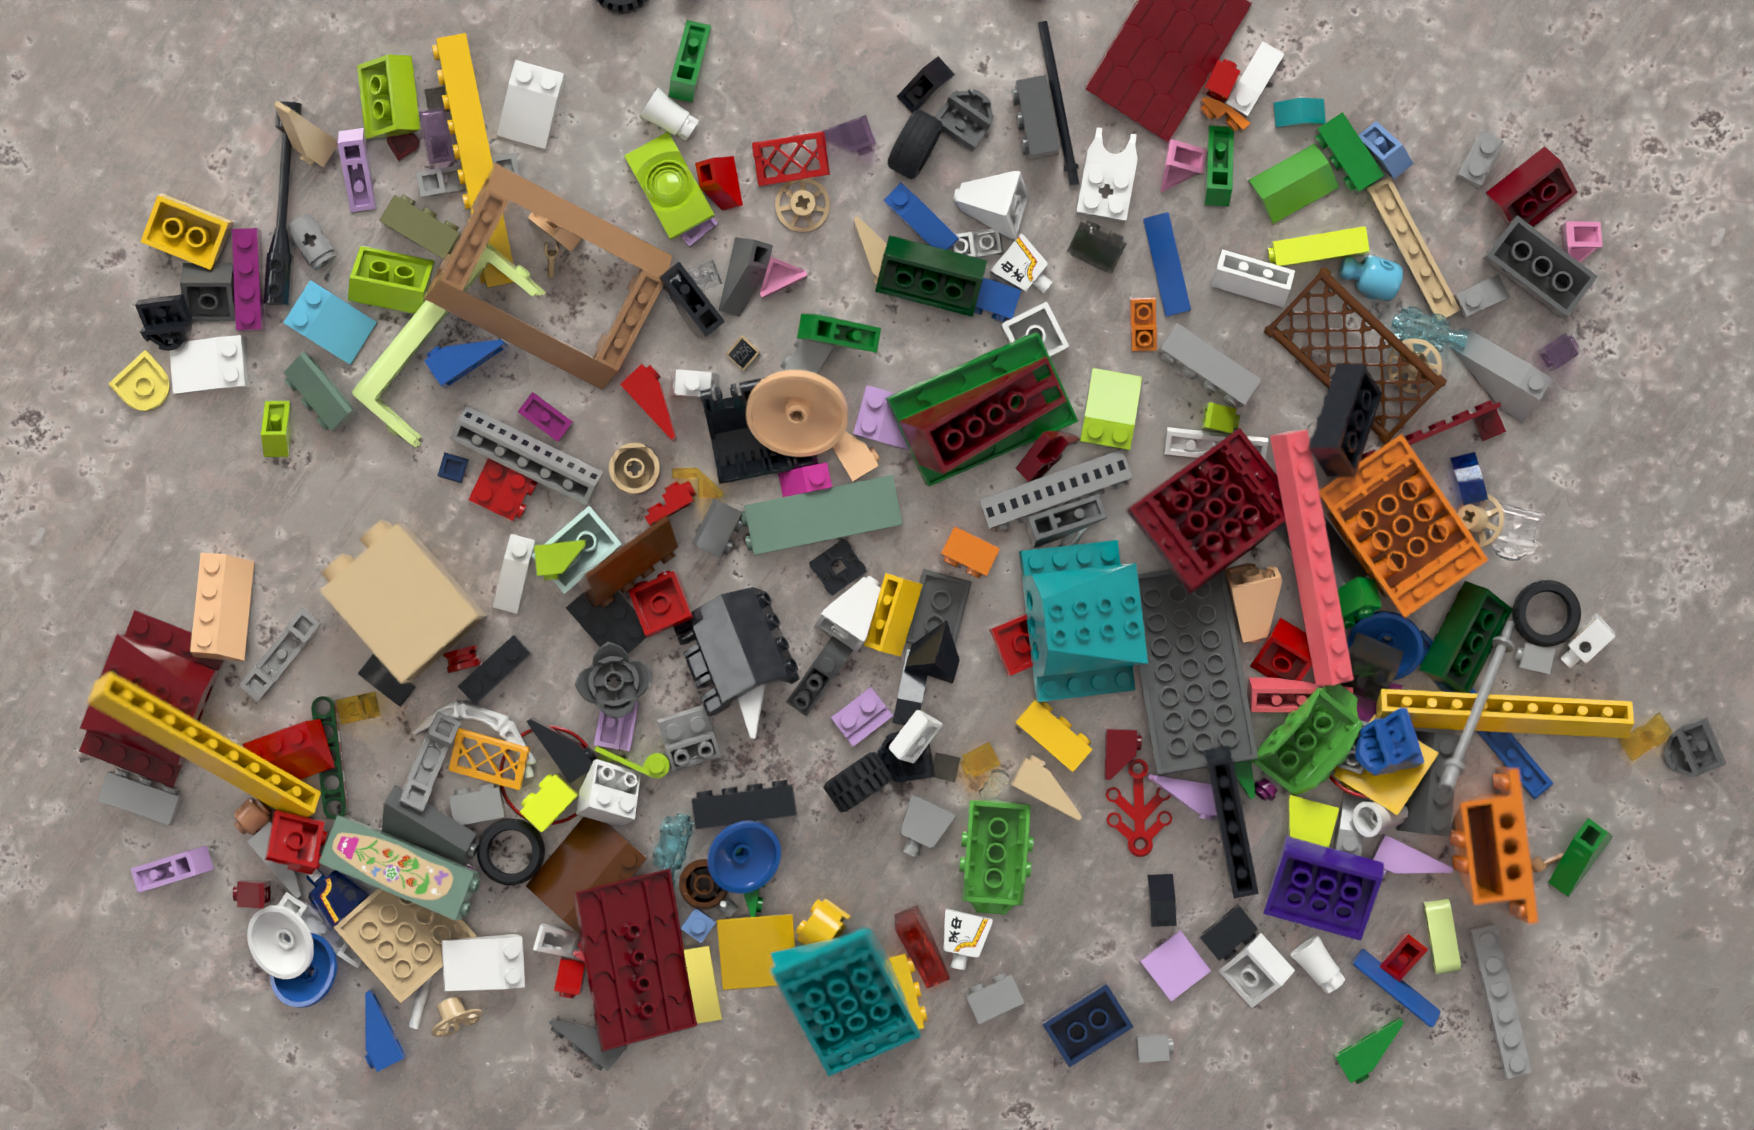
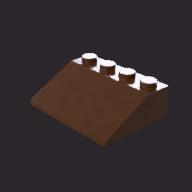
(629, 563)
(585, 859)

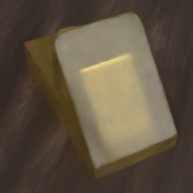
(358, 707)
(1646, 736)

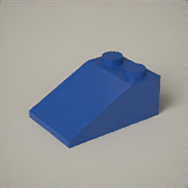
(456, 361)

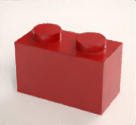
(1221, 80)

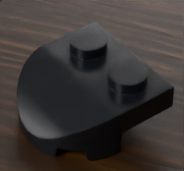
(165, 321)
(902, 770)

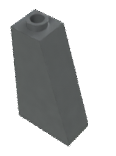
(428, 829)

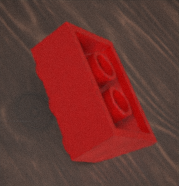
(295, 749)

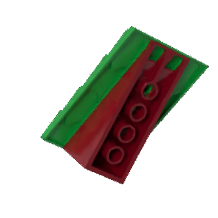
(981, 409)

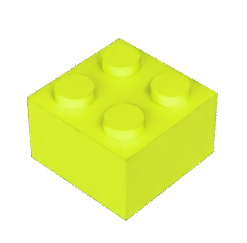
(549, 802)

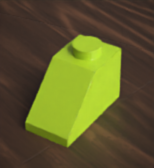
(1220, 418)
(276, 429)
(556, 557)

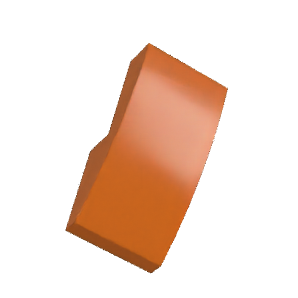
(1216, 109)
(1143, 324)

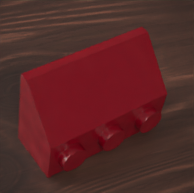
(1532, 189)

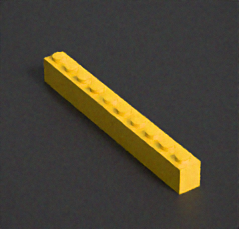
(470, 136)
(1511, 713)
(203, 746)

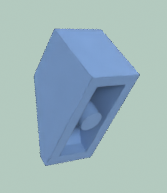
(1386, 150)

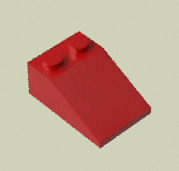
(649, 394)

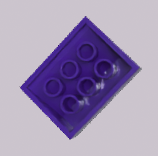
(1324, 888)

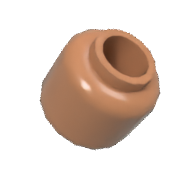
(252, 816)

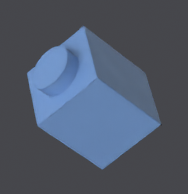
(698, 924)

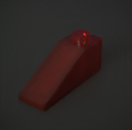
(921, 946)

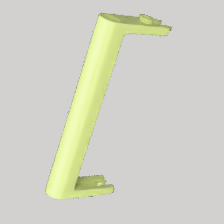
(412, 338)

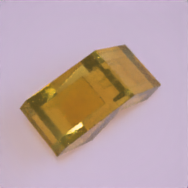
(706, 487)

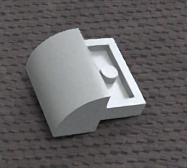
(689, 738)

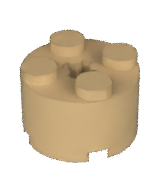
(645, 478)

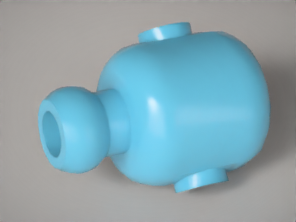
(1374, 276)

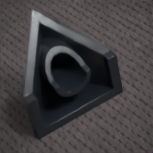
(935, 654)

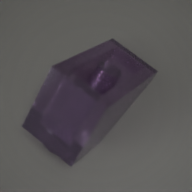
(852, 136)
(1558, 351)

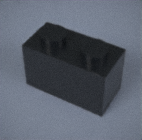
(1228, 933)

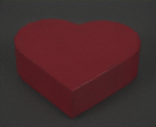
(403, 145)

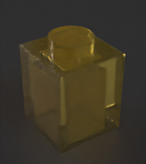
(979, 760)

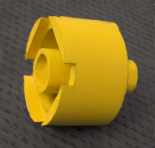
(823, 924)

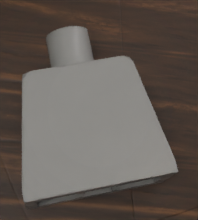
(924, 824)

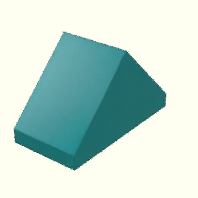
(1299, 112)

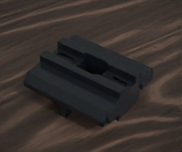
(836, 582)

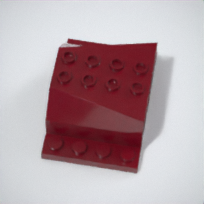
(1212, 510)
(159, 662)

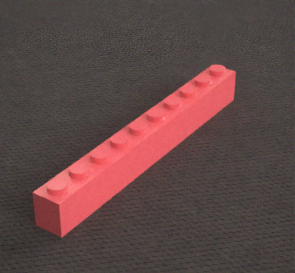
(1311, 557)

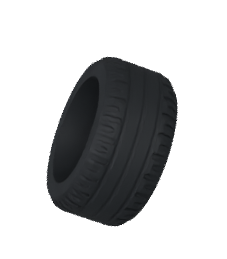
(915, 144)
(1573, 613)
(488, 867)

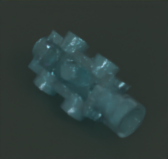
(1433, 329)
(672, 842)

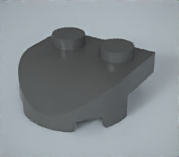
(966, 117)
(1693, 749)

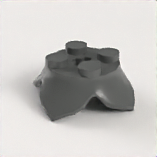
(612, 662)

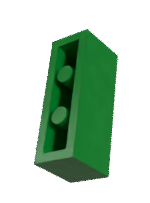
(1348, 153)

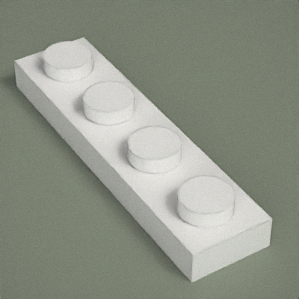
(1195, 443)

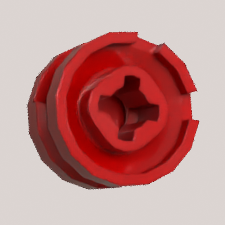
(462, 659)

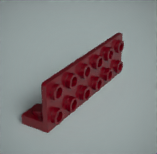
(1485, 420)

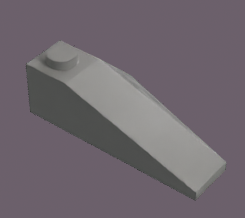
(1503, 375)

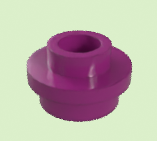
(1265, 789)

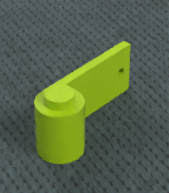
(655, 765)

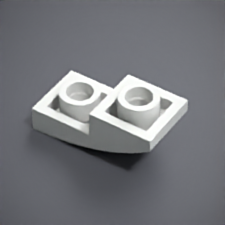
(979, 243)

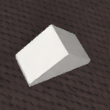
(556, 940)

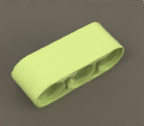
(1442, 936)

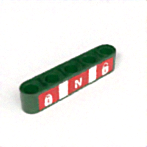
(334, 743)

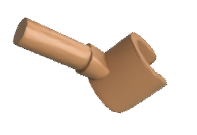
(1539, 865)

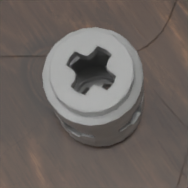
(321, 252)

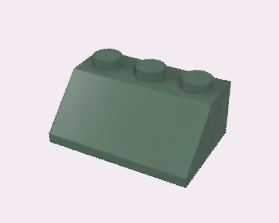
(318, 392)

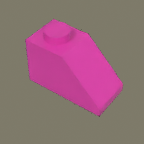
(805, 479)

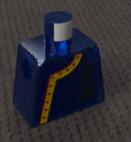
(334, 896)

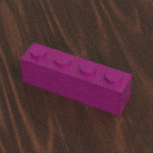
(248, 280)

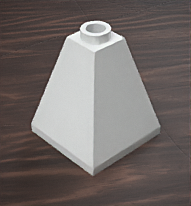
(995, 201)
(851, 613)

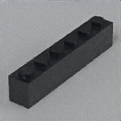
(1231, 821)

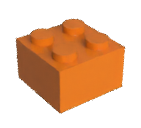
(970, 552)

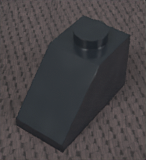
(925, 84)
(1161, 900)

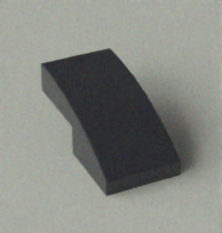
(384, 681)

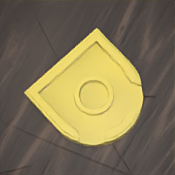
(142, 383)

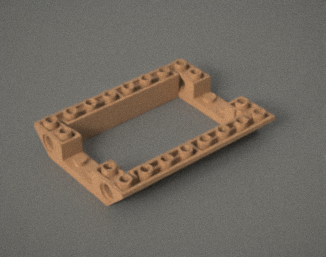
(488, 208)

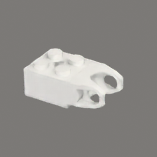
(1110, 171)

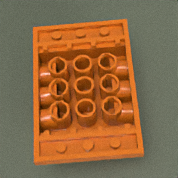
(1401, 527)
(1494, 847)

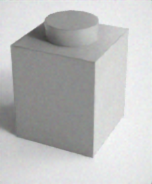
(1534, 658)
(1154, 1047)

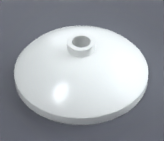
(280, 942)

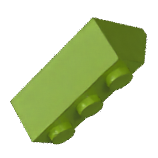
(388, 96)
(389, 279)

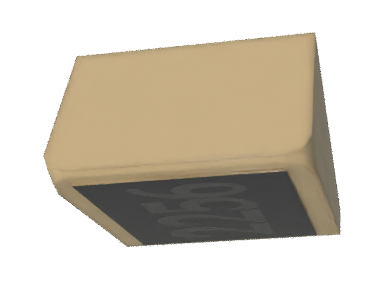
(743, 353)

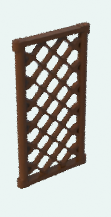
(1324, 275)

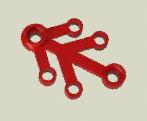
(1139, 812)

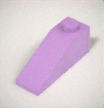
(356, 169)
(1192, 794)
(1404, 859)
(172, 869)

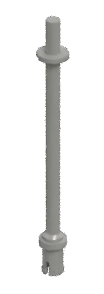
(1454, 766)

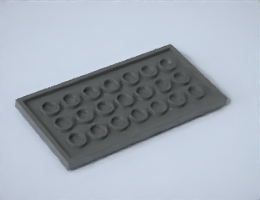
(1192, 673)

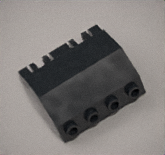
(734, 447)
(735, 647)

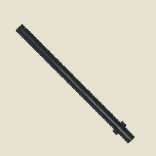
(1071, 167)

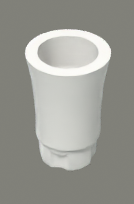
(669, 115)
(1373, 818)
(1318, 964)

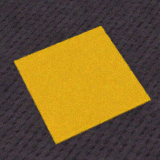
(1389, 789)
(748, 946)

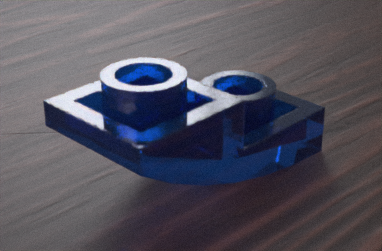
(1469, 478)

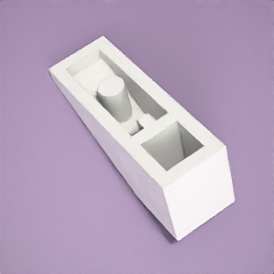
(1254, 79)
(514, 573)

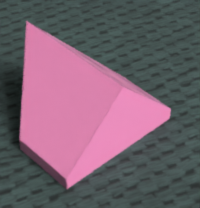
(1182, 163)
(1581, 238)
(779, 276)

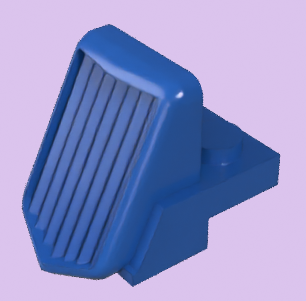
(1389, 744)

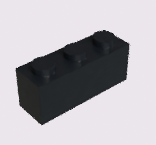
(495, 669)

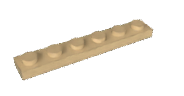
(1413, 248)

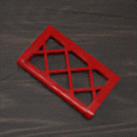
(804, 173)

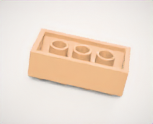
(222, 607)

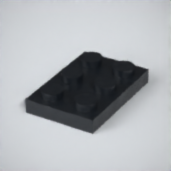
(613, 624)

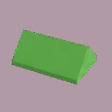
(1294, 183)

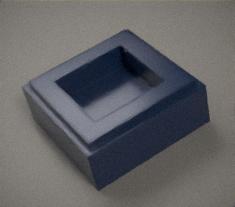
(453, 467)

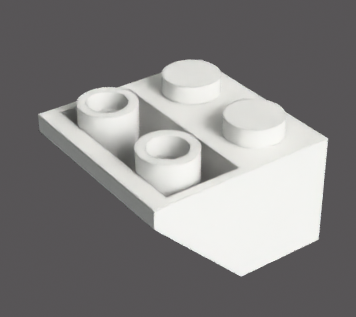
(609, 794)

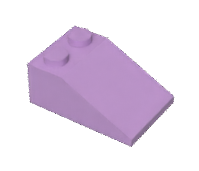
(877, 421)

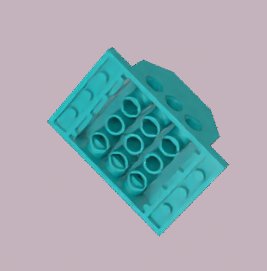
(1082, 620)
(845, 998)

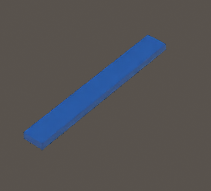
(1507, 748)

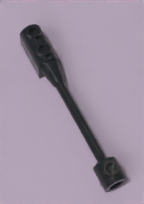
(279, 258)

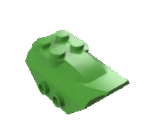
(1311, 740)
(996, 855)

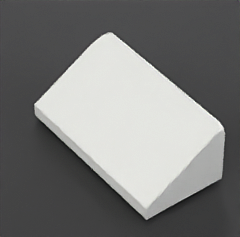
(915, 736)

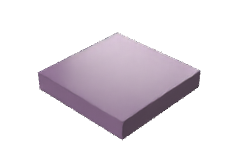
(1175, 965)

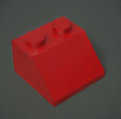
(1284, 653)

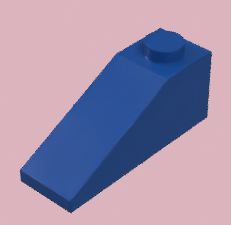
(920, 218)
(381, 1040)

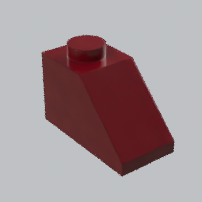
(1120, 749)
(252, 893)

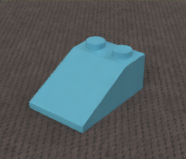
(330, 322)

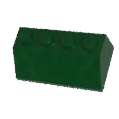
(930, 276)
(1466, 638)

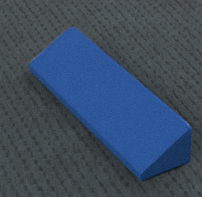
(1167, 264)
(1398, 990)

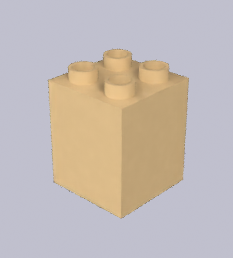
(400, 600)

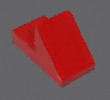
(1403, 957)

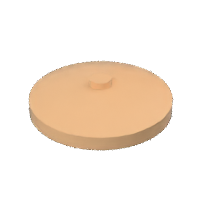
(797, 413)

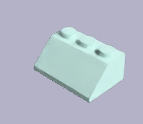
(599, 541)

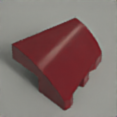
(1045, 454)

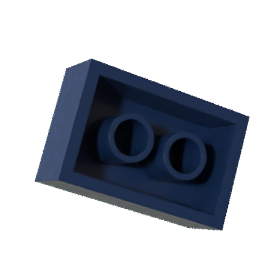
(1087, 1024)

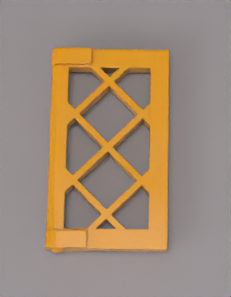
(474, 771)

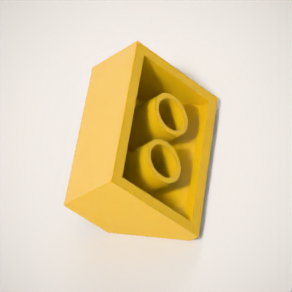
(186, 231)

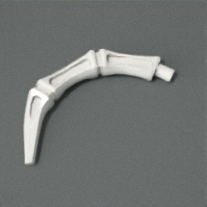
(496, 721)

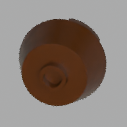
(698, 886)

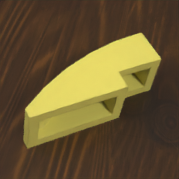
(703, 984)

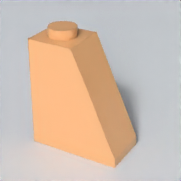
(1253, 599)

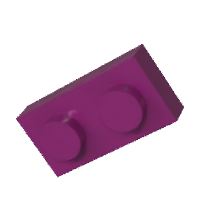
(545, 417)

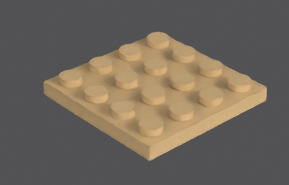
(399, 940)

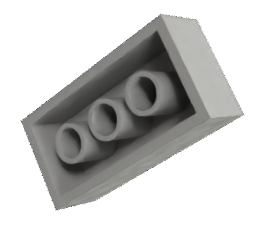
(1208, 365)

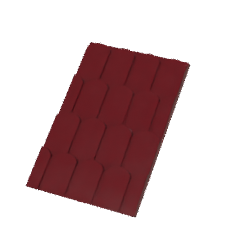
(1164, 58)
(635, 959)

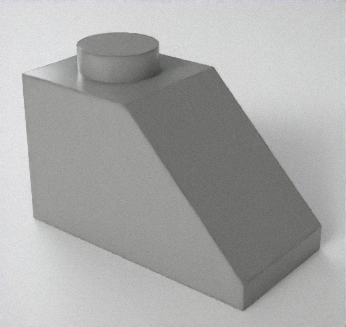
(1481, 296)

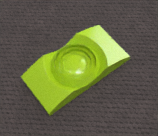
(669, 185)

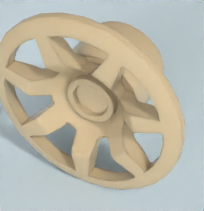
(802, 205)
(1410, 370)
(1477, 519)
(452, 1014)

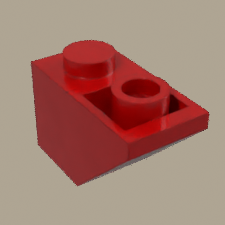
(720, 181)
(570, 978)

